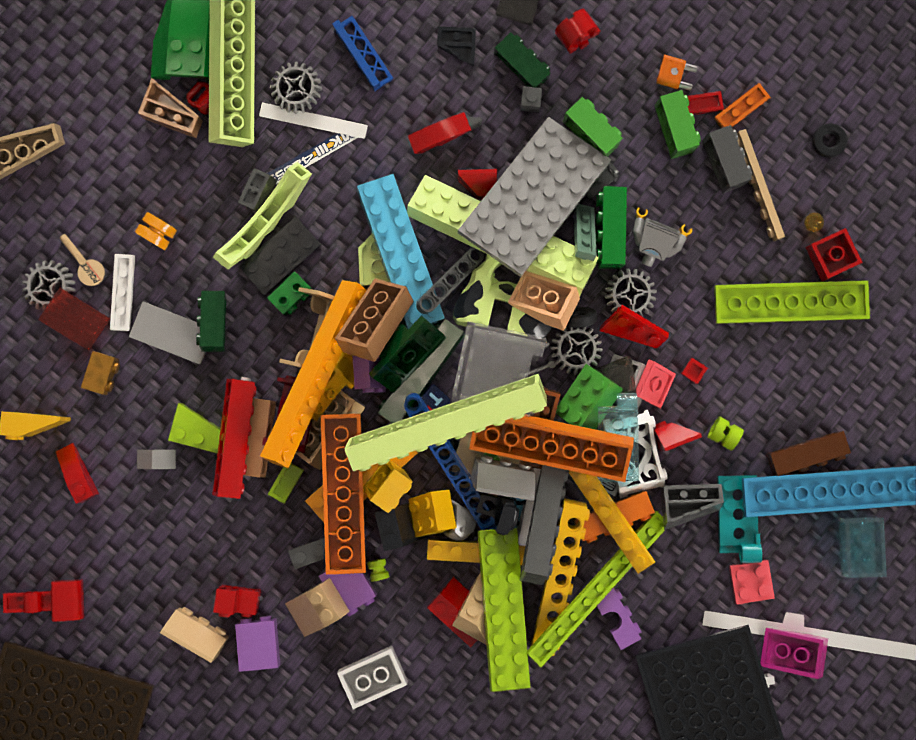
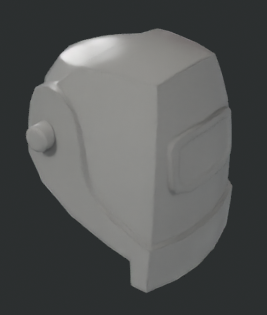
(464, 522)

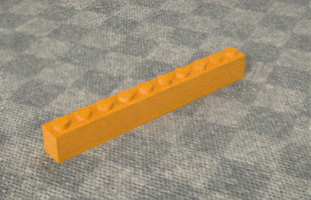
(311, 378)

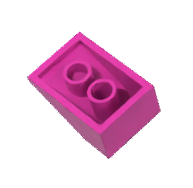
(794, 652)

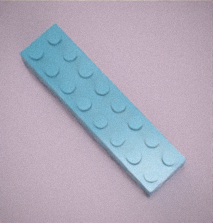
(397, 243)

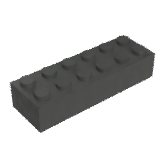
(543, 527)

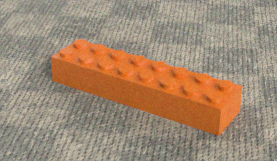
(558, 446)
(342, 497)

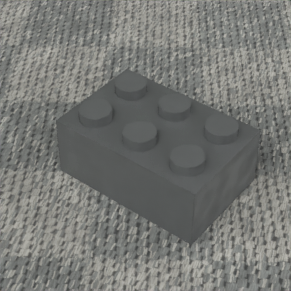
(727, 159)

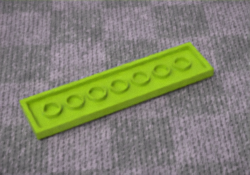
(792, 302)
(503, 610)

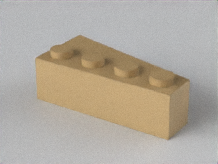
(27, 146)

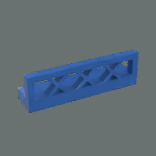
(356, 53)

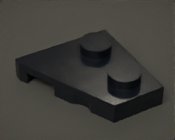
(458, 42)

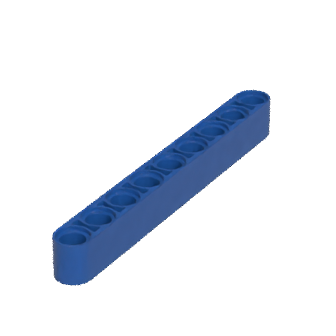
(449, 460)

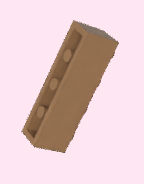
(262, 425)

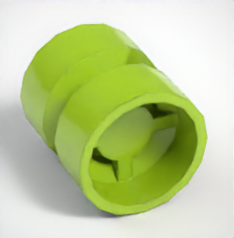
(732, 433)

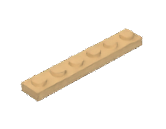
(761, 191)

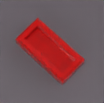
(705, 103)

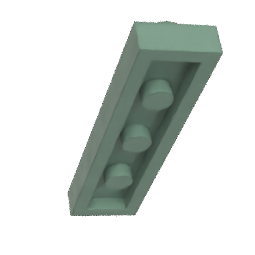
(584, 232)

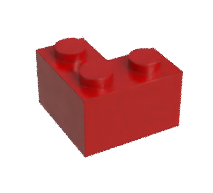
(236, 600)

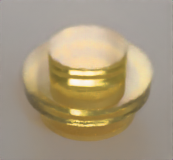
(814, 222)

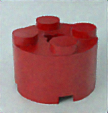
(577, 31)

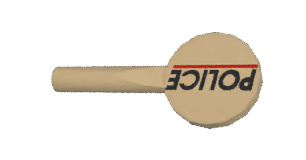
(90, 271)

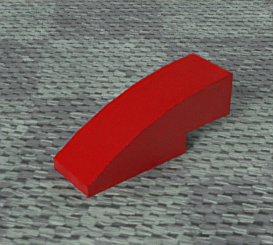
(439, 133)

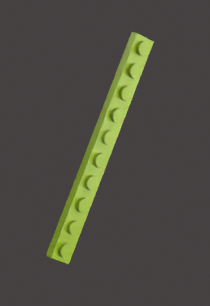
(591, 595)

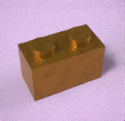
(100, 373)

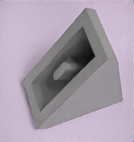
(156, 459)

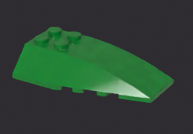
(182, 40)

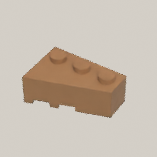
(166, 110)

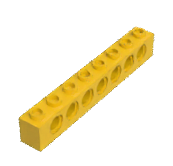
(570, 510)

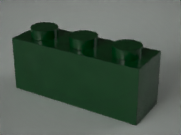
(522, 61)
(211, 321)

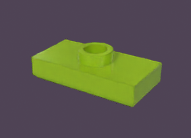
(285, 483)

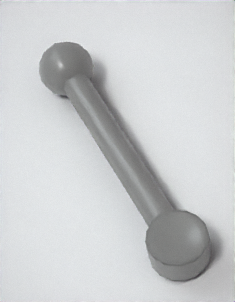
(551, 364)

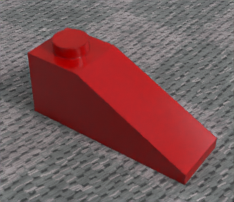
(76, 474)

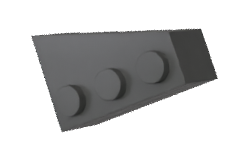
(689, 502)

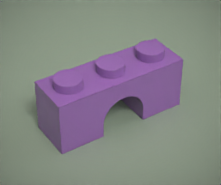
(625, 632)

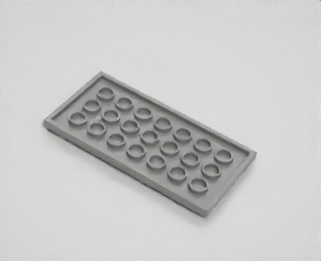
(534, 196)

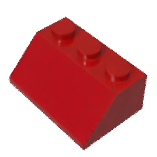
(447, 605)

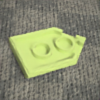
(370, 263)

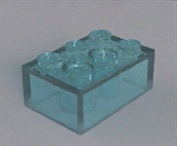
(862, 547)

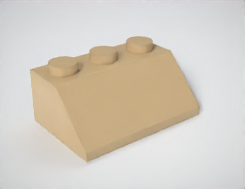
(471, 614)
(195, 634)

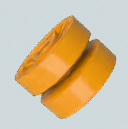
(156, 231)

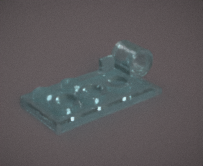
(627, 413)

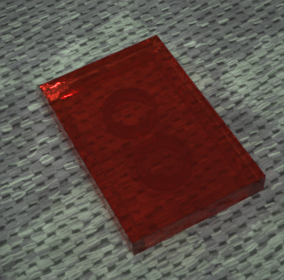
(74, 318)

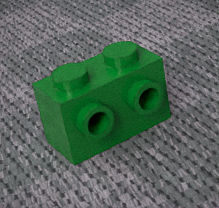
(287, 294)

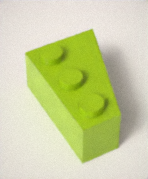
(194, 430)

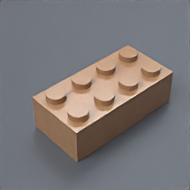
(374, 319)

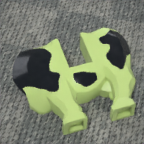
(478, 299)

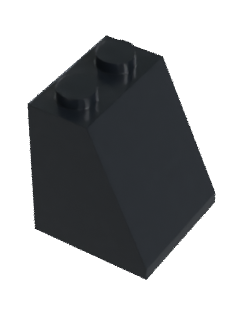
(396, 527)

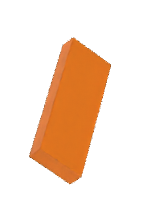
(742, 106)

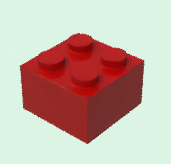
(833, 254)

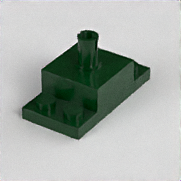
(405, 352)

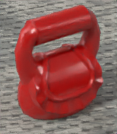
(202, 102)

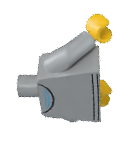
(657, 239)

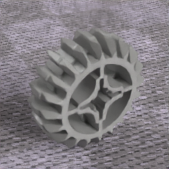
(291, 94)
(40, 272)
(630, 285)
(571, 341)

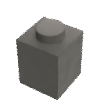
(531, 99)

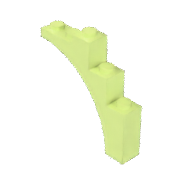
(266, 218)

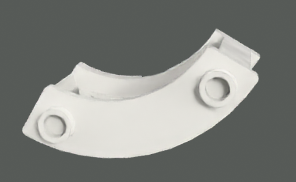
(644, 466)

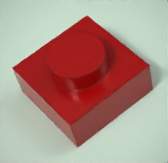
(694, 370)

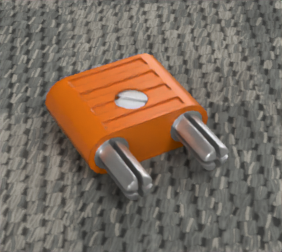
(672, 71)

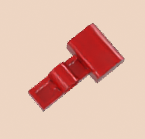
(64, 601)

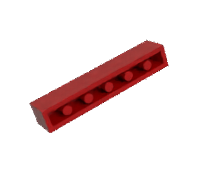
(234, 438)

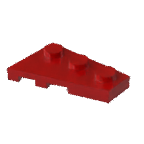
(633, 327)

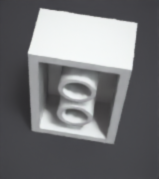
(372, 677)

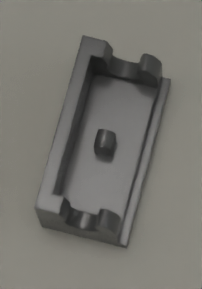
(604, 179)
(257, 190)

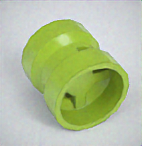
(378, 571)

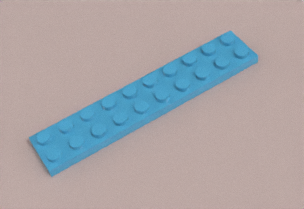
(829, 491)

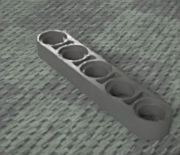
(442, 283)

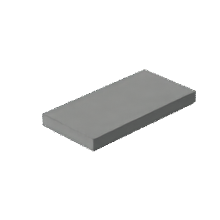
(167, 332)

